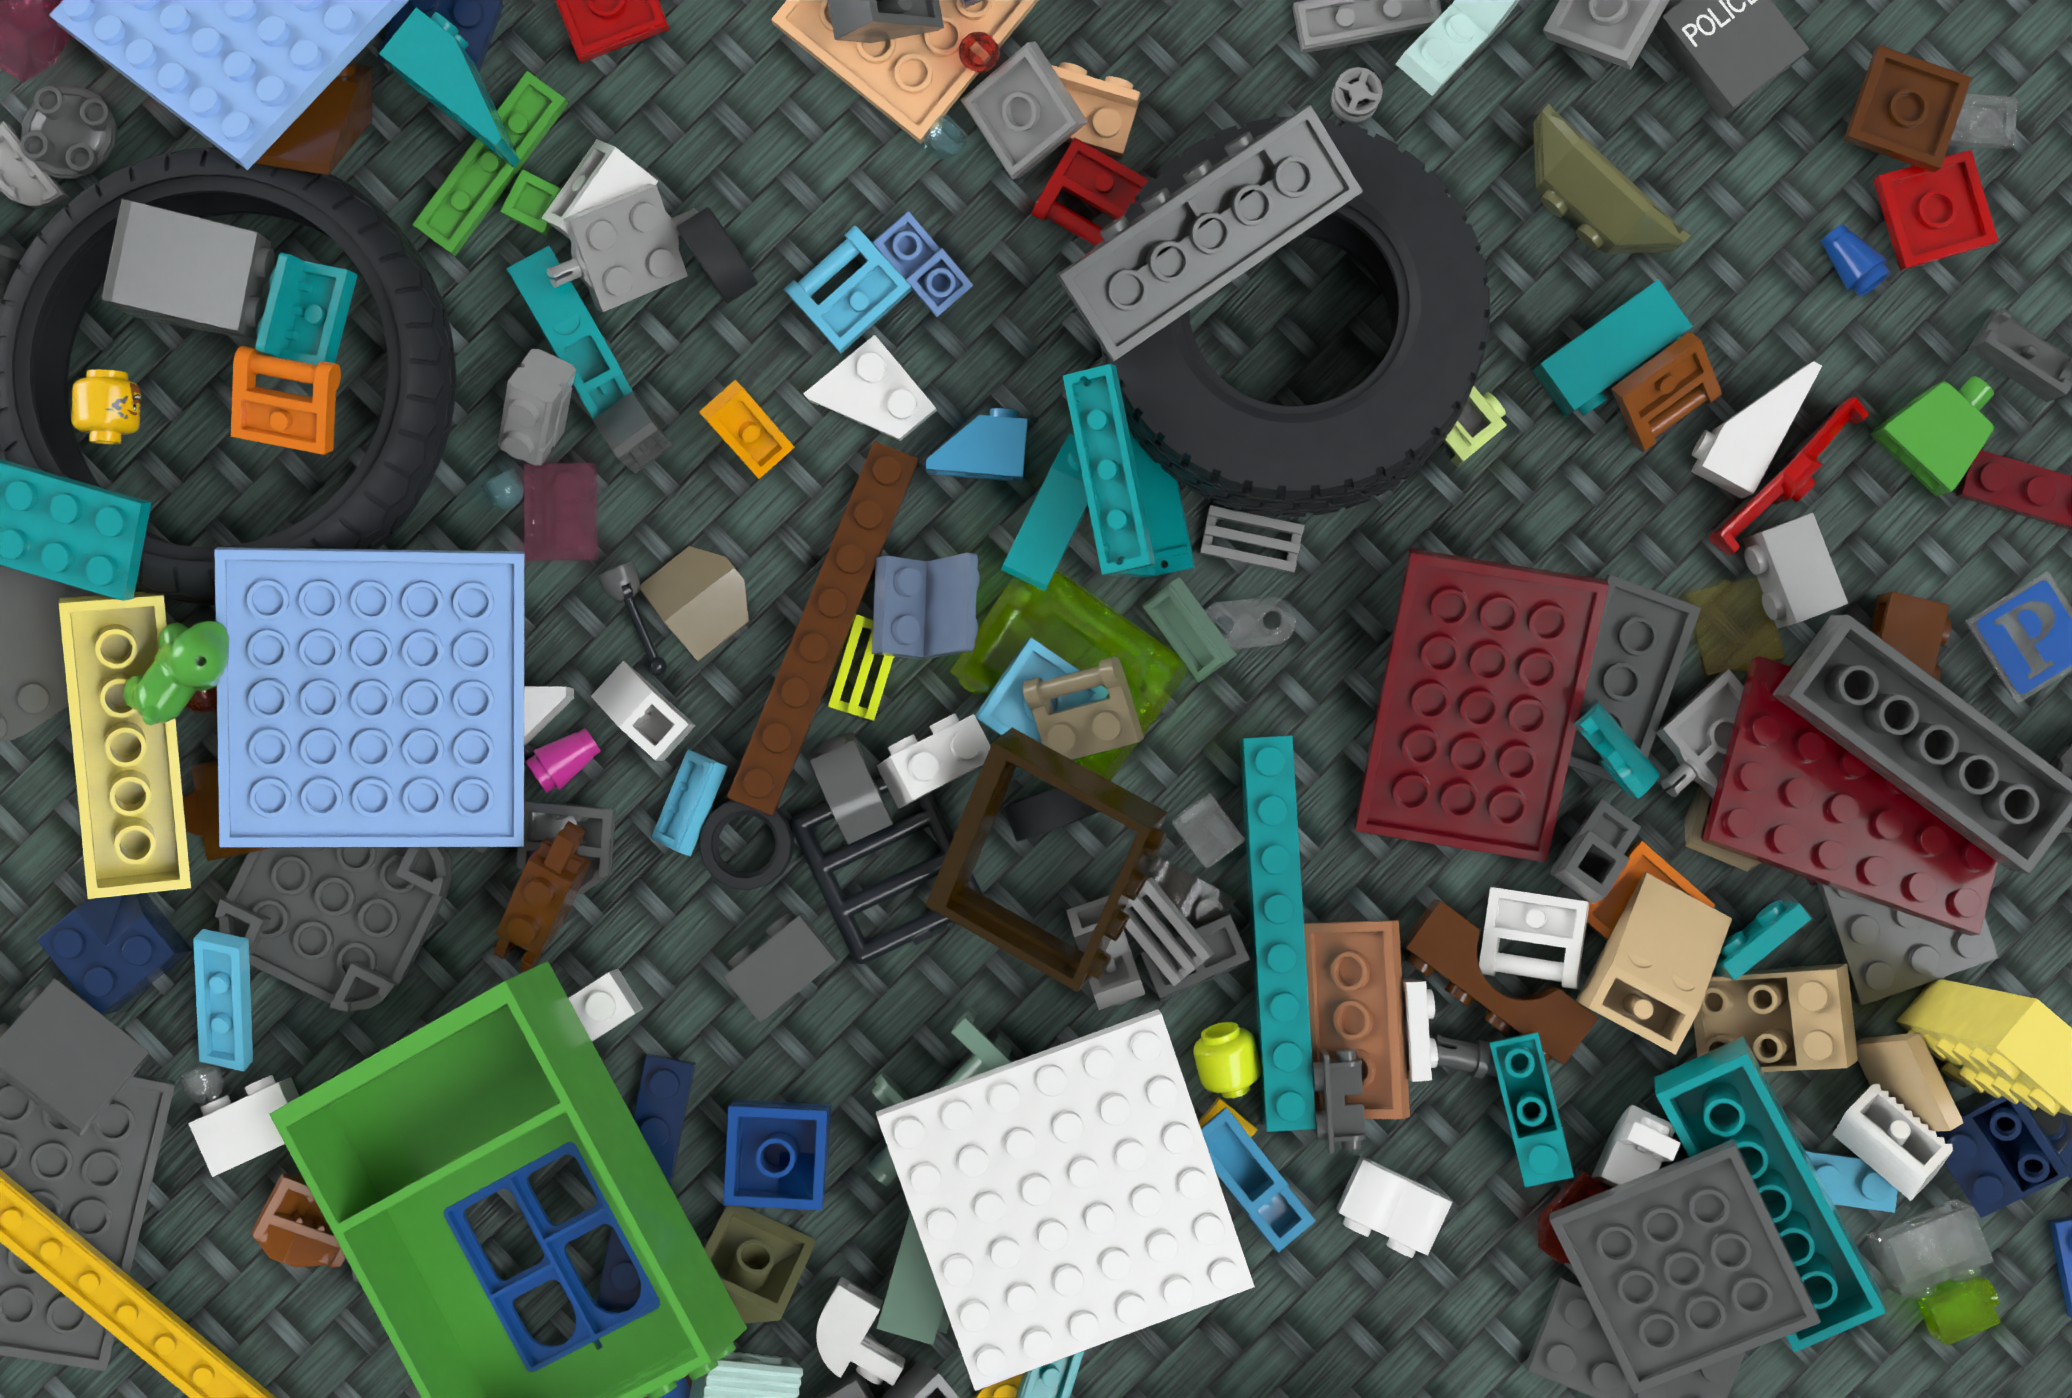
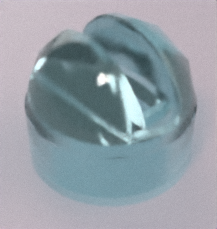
(945, 138)
(504, 490)

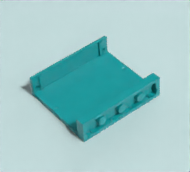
(1129, 496)

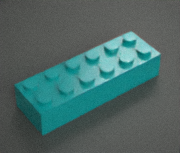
(1729, 1099)

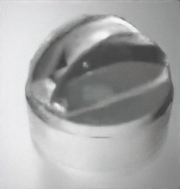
(202, 1083)

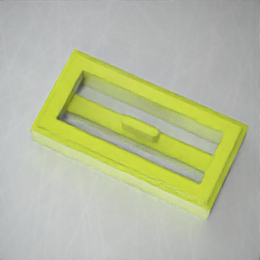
(853, 706)

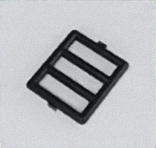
(844, 908)

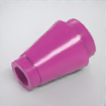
(562, 759)

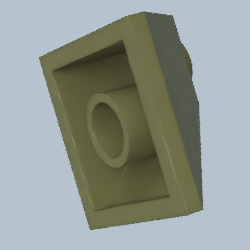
(758, 1261)

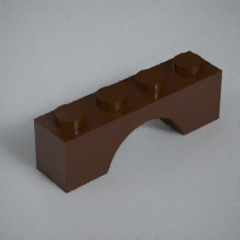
(1448, 945)

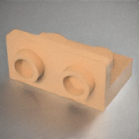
(1105, 105)

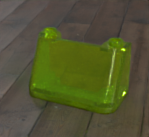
(1082, 633)

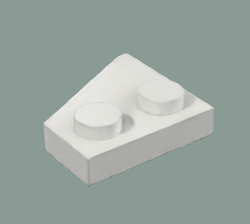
(873, 392)

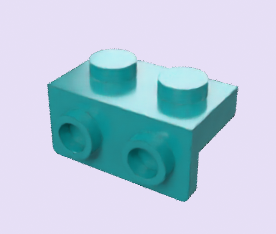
(305, 310)

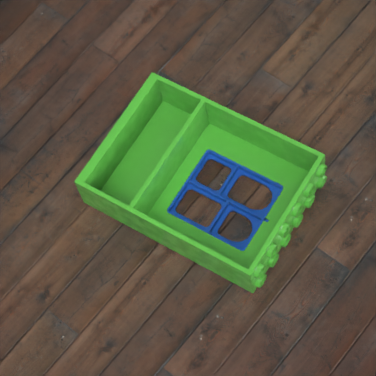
(475, 1111)

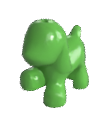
(185, 663)

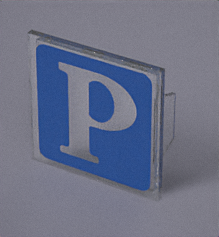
(2026, 637)

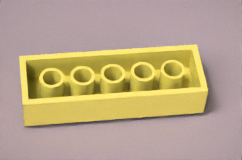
(122, 765)
(1996, 1043)

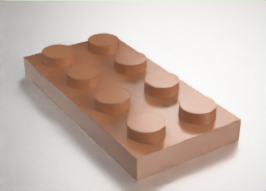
(1360, 1006)

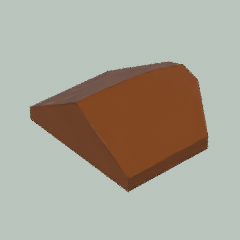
(294, 1228)

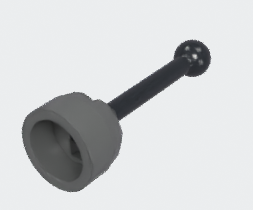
(621, 585)

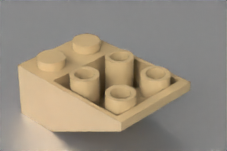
(1657, 963)
(1786, 1014)

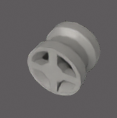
(1360, 85)

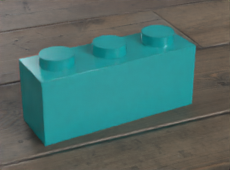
(1612, 350)

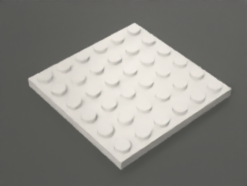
(1065, 1199)

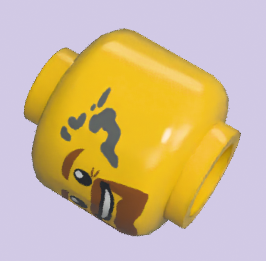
(106, 406)

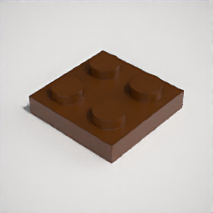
(1907, 109)

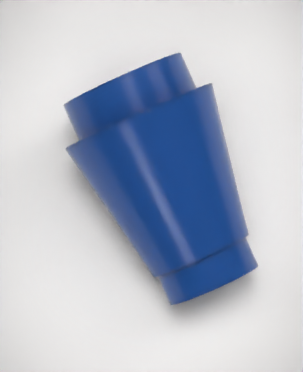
(1855, 261)

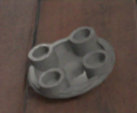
(68, 131)

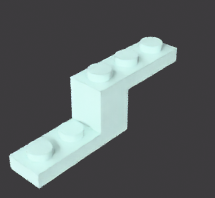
(1452, 40)

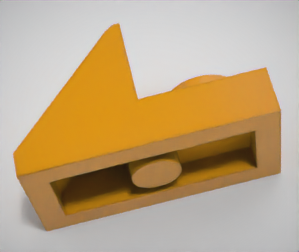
(746, 429)

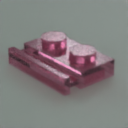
(560, 512)

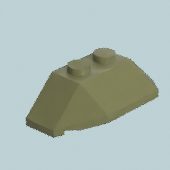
(1595, 194)

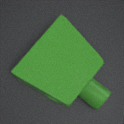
(1939, 433)

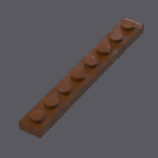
(823, 629)

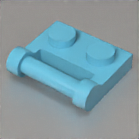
(859, 300)

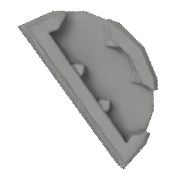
(22, 178)

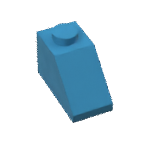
(985, 449)

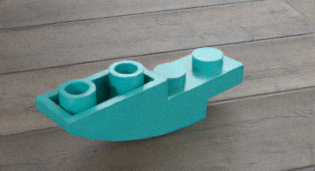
(570, 332)

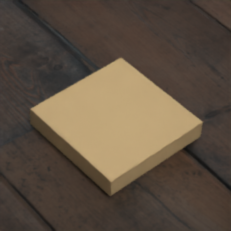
(1910, 1074)

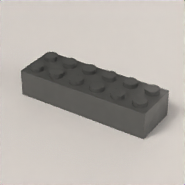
(1929, 743)

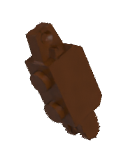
(543, 896)

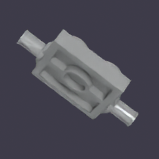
(623, 248)
(1701, 734)

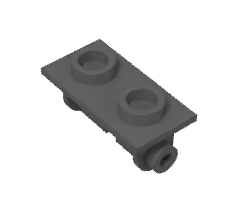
(1339, 1120)

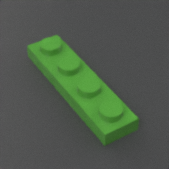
(483, 174)

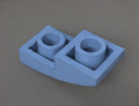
(922, 264)

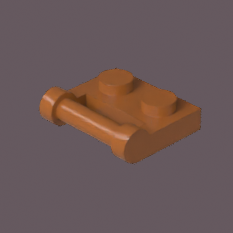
(1666, 390)

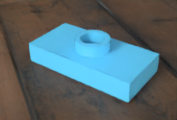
(689, 802)

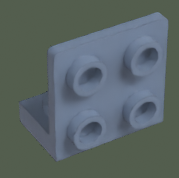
(925, 606)

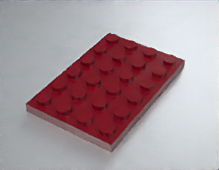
(1479, 704)
(1829, 817)

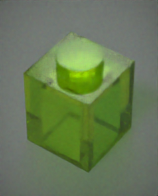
(1959, 1309)

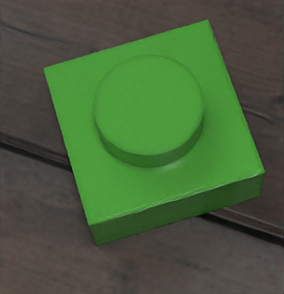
(529, 202)

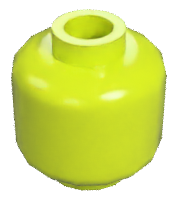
(1227, 1059)

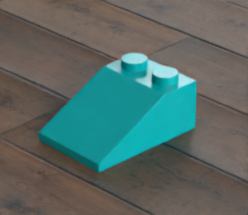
(435, 64)

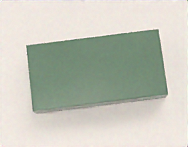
(1189, 629)

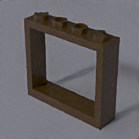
(1001, 926)

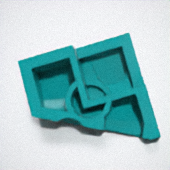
(1617, 750)

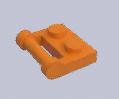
(281, 416)

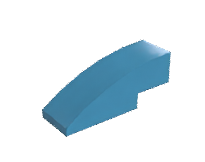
(1254, 1182)

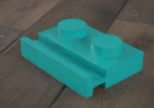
(1759, 938)

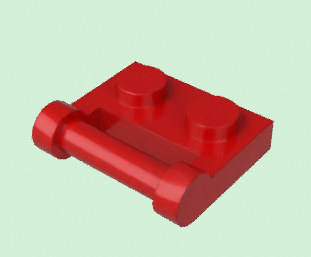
(1093, 180)

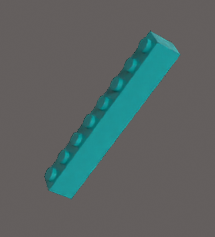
(1277, 933)

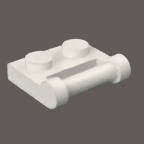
(1537, 921)

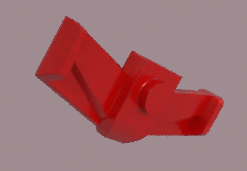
(1793, 480)

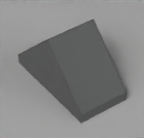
(632, 433)

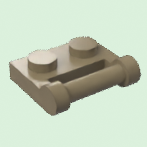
(1088, 726)

